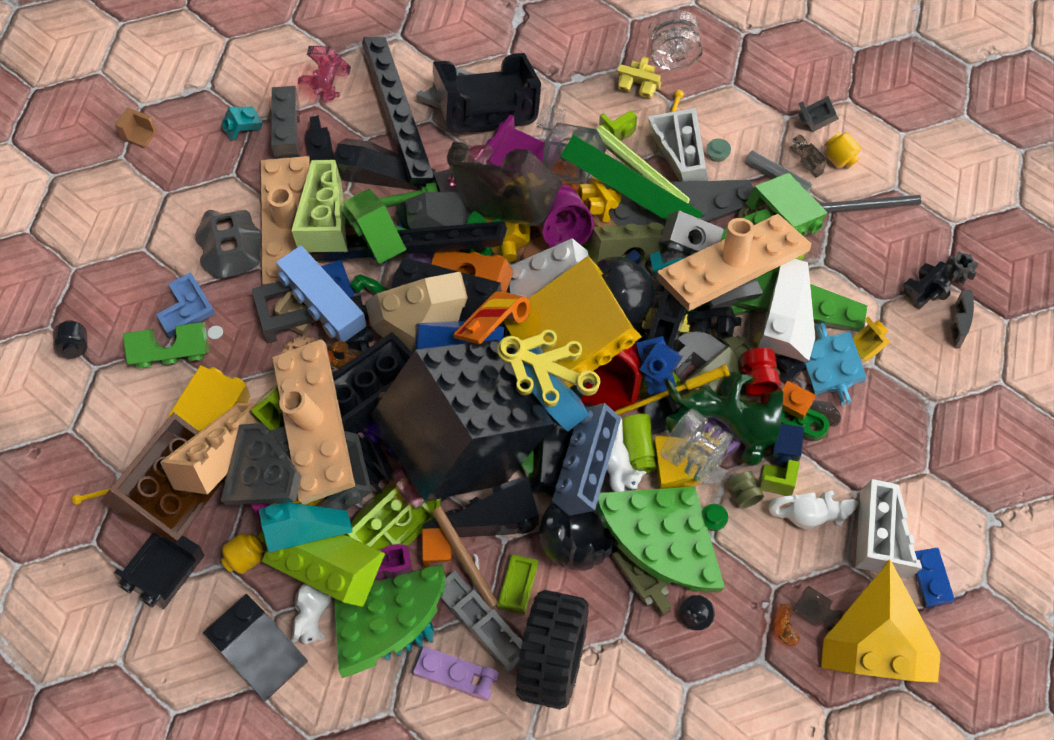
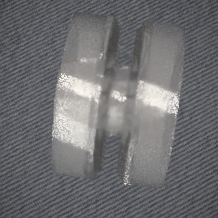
(675, 40)

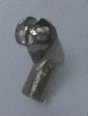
(827, 410)

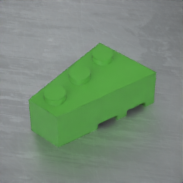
(372, 222)

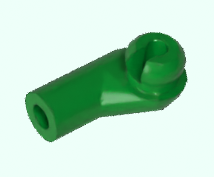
(370, 284)

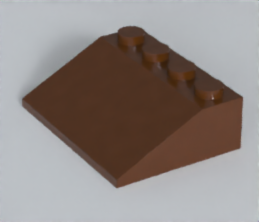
(145, 492)

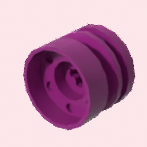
(567, 219)

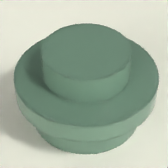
(718, 149)

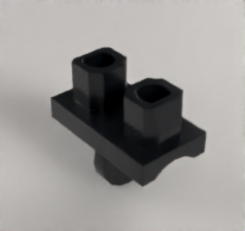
(932, 286)
(720, 318)

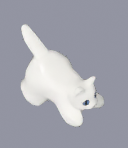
(620, 471)
(310, 606)

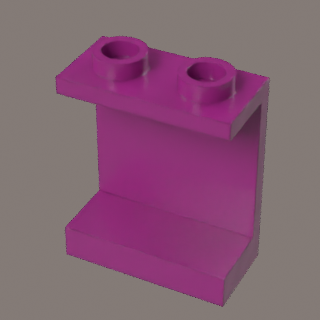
(509, 139)

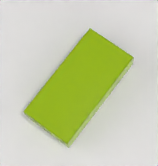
(518, 584)

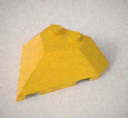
(882, 635)

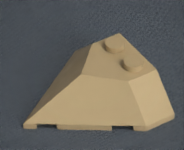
(421, 301)

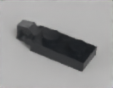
(319, 141)

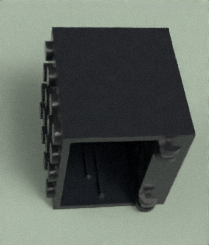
(459, 419)

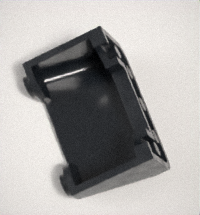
(489, 98)

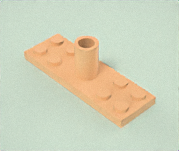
(280, 196)
(734, 261)
(313, 421)

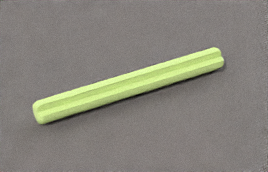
(636, 163)

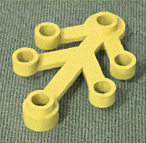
(545, 364)

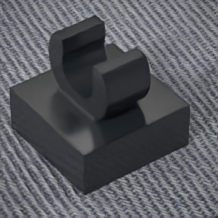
(789, 368)

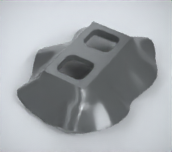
(233, 261)

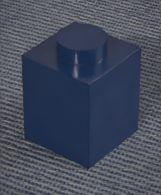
(788, 445)

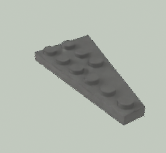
(713, 198)

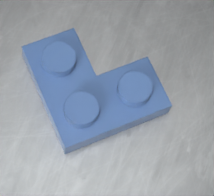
(191, 305)

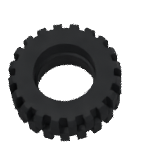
(552, 649)

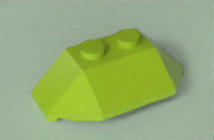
(390, 520)

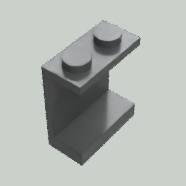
(354, 495)

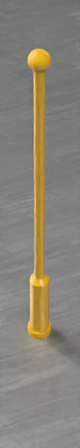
(689, 384)

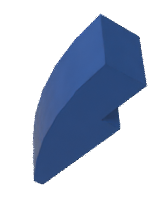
(441, 334)

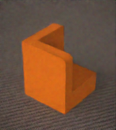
(435, 546)

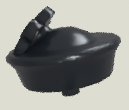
(697, 612)

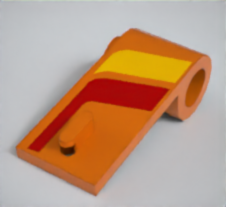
(491, 313)

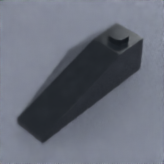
(502, 513)

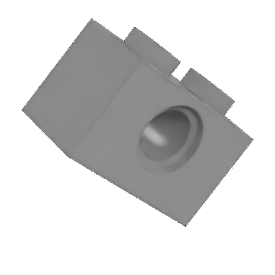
(678, 228)

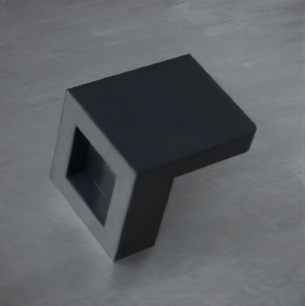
(658, 412)

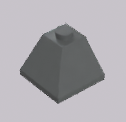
(435, 210)

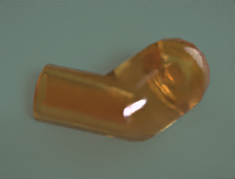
(783, 628)

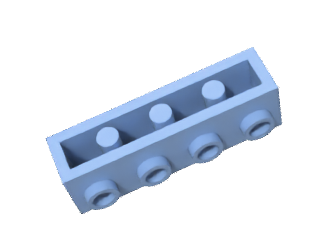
(321, 295)

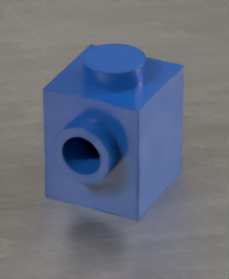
(660, 363)

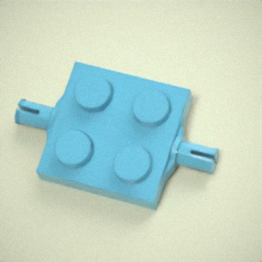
(834, 364)

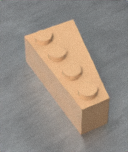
(207, 456)

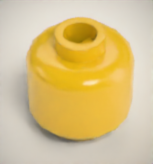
(842, 150)
(242, 553)

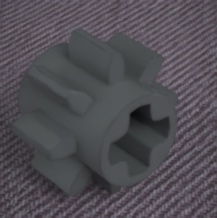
(961, 267)

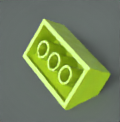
(331, 565)

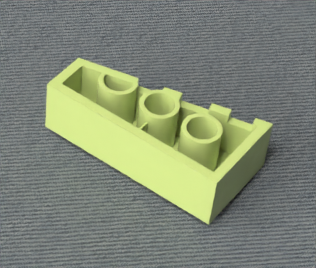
(320, 216)

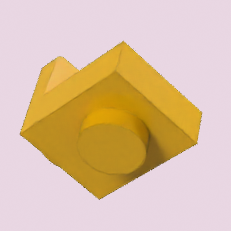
(871, 339)

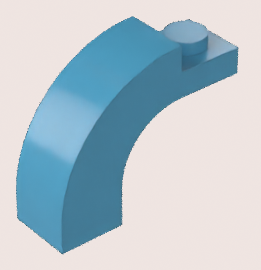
(569, 408)

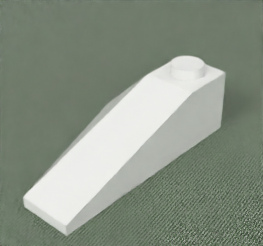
(789, 316)

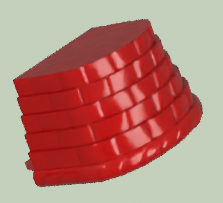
(618, 380)

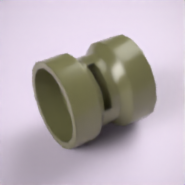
(744, 487)

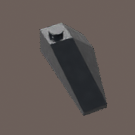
(371, 164)

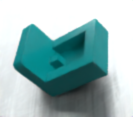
(240, 119)

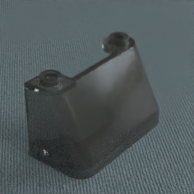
(514, 192)

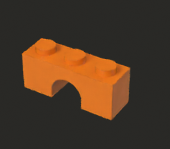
(473, 263)

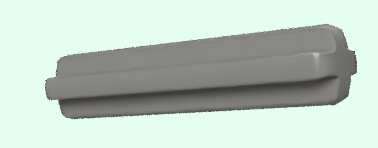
(773, 169)

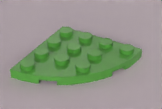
(663, 535)
(389, 620)

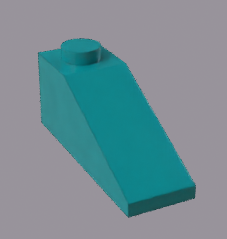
(298, 524)

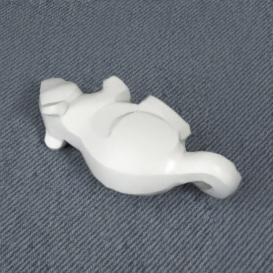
(811, 512)

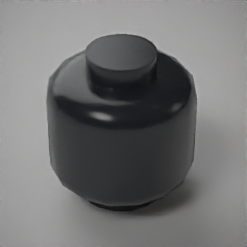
(70, 339)

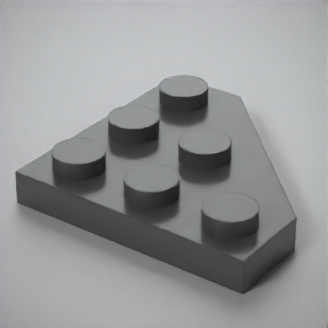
(259, 470)

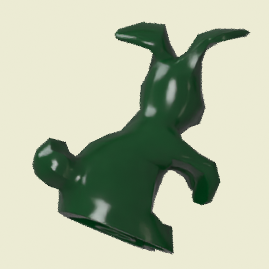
(749, 422)

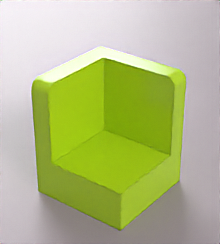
(779, 479)

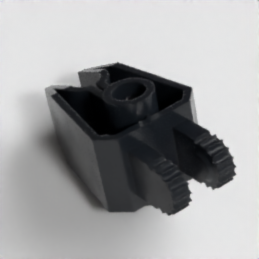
(375, 463)

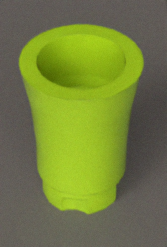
(639, 442)

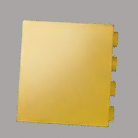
(579, 310)

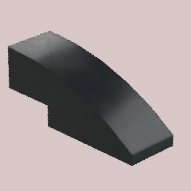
(668, 320)

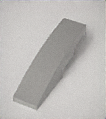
(482, 621)

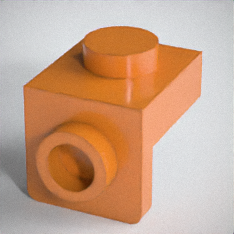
(796, 400)

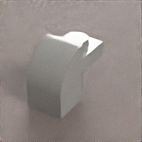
(696, 350)

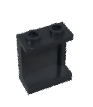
(550, 460)
(160, 569)

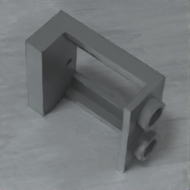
(281, 322)

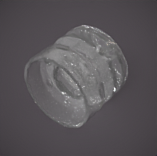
(701, 449)

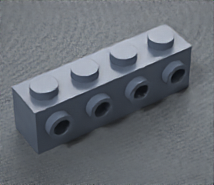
(587, 460)

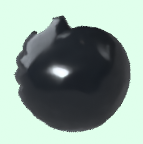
(629, 286)
(574, 540)

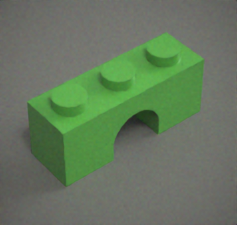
(143, 348)

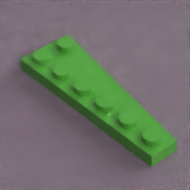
(826, 306)

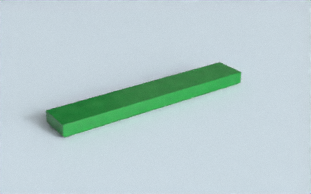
(625, 179)

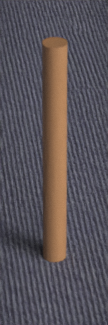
(464, 557)

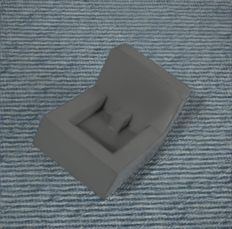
(818, 114)

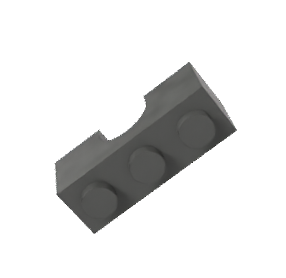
(284, 120)

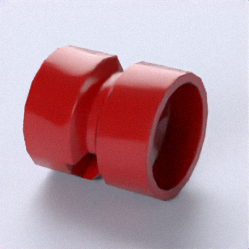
(761, 365)

